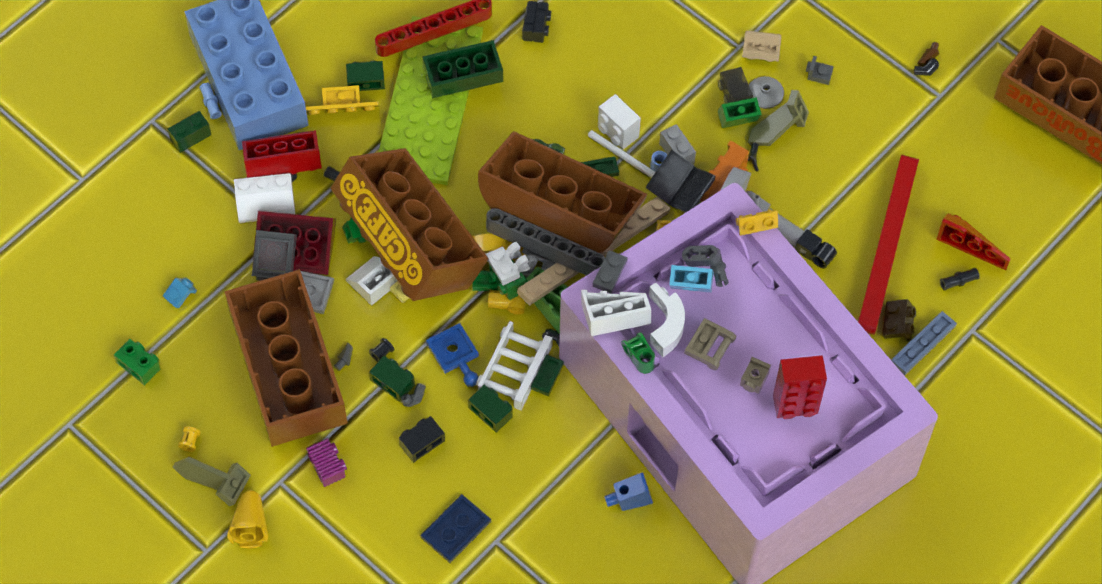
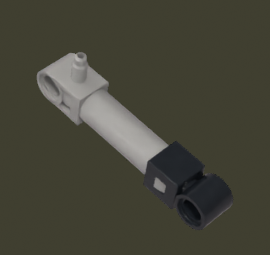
(805, 242)

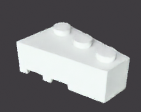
(615, 311)

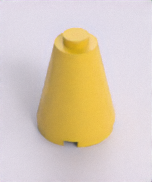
(248, 522)

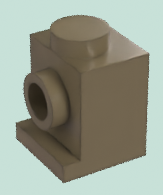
(759, 370)

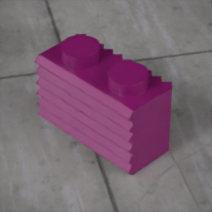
(326, 462)

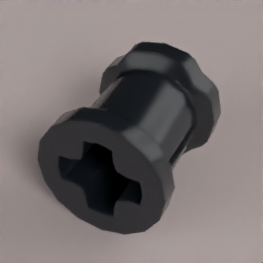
(381, 349)

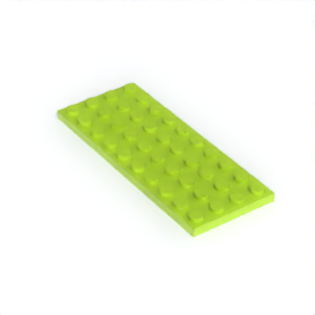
(424, 124)

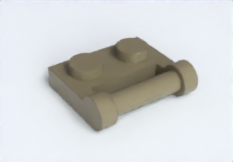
(704, 340)

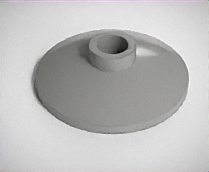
(767, 98)

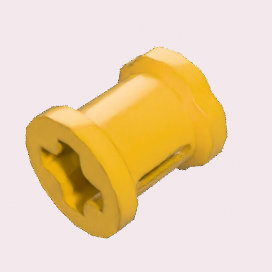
(189, 439)

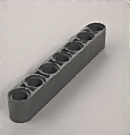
(543, 242)

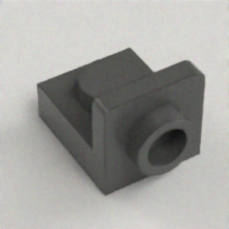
(819, 72)

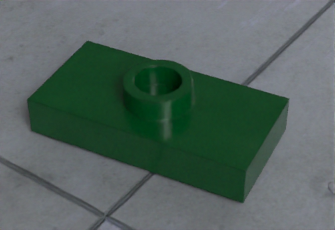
(547, 375)

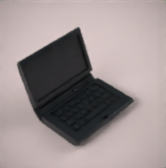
(680, 182)

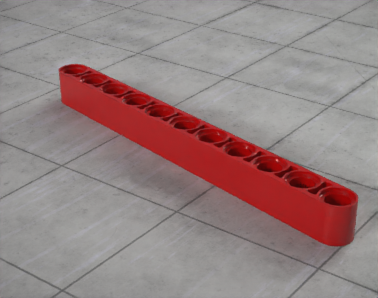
(888, 244)

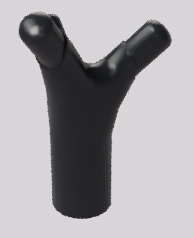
(752, 155)

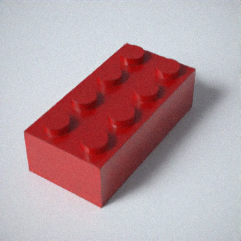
(282, 154)
(799, 387)

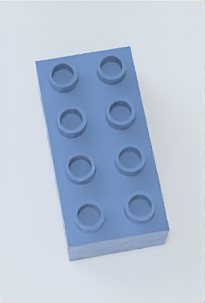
(246, 69)

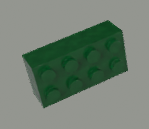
(462, 69)

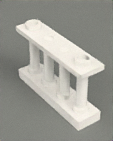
(526, 379)

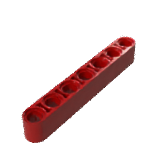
(426, 31)

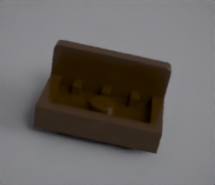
(899, 319)

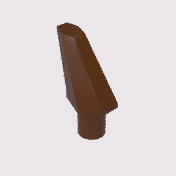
(929, 53)

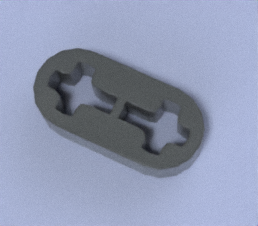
(701, 255)

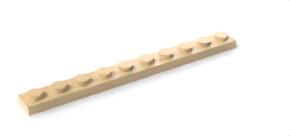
(559, 274)

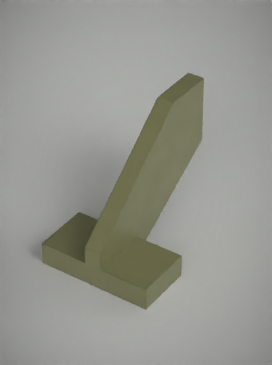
(780, 121)
(228, 484)

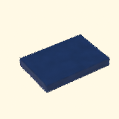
(455, 528)

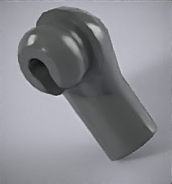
(413, 399)

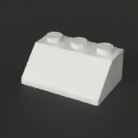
(264, 194)

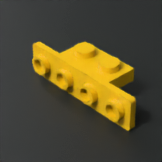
(341, 98)

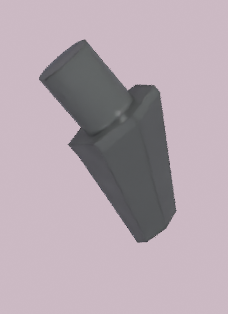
(344, 357)

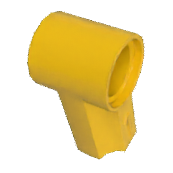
(515, 305)

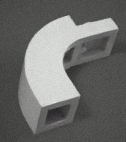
(670, 333)

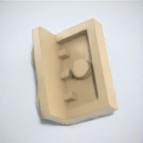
(761, 46)

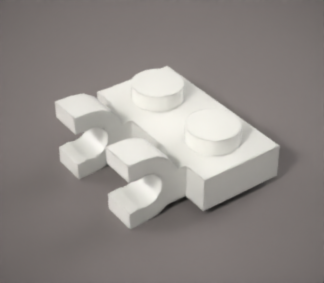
(503, 266)

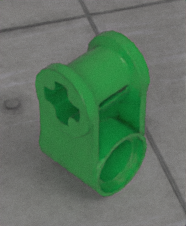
(637, 350)

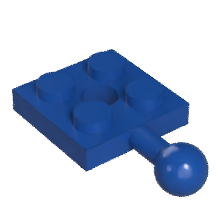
(450, 360)

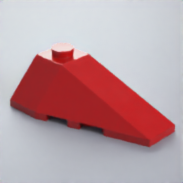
(966, 238)

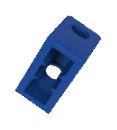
(630, 493)

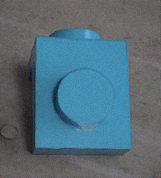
(179, 291)

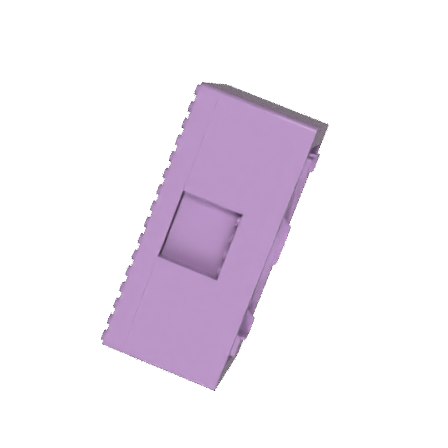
(739, 474)

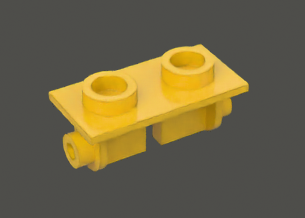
(755, 223)

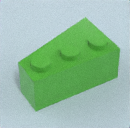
(550, 303)

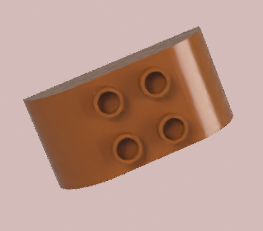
(557, 193)

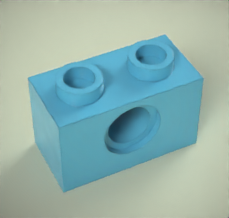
(691, 278)

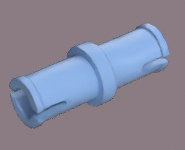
(210, 100)

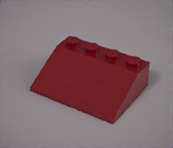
(313, 240)

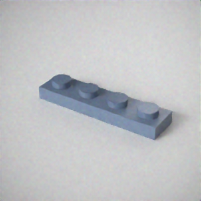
(923, 342)

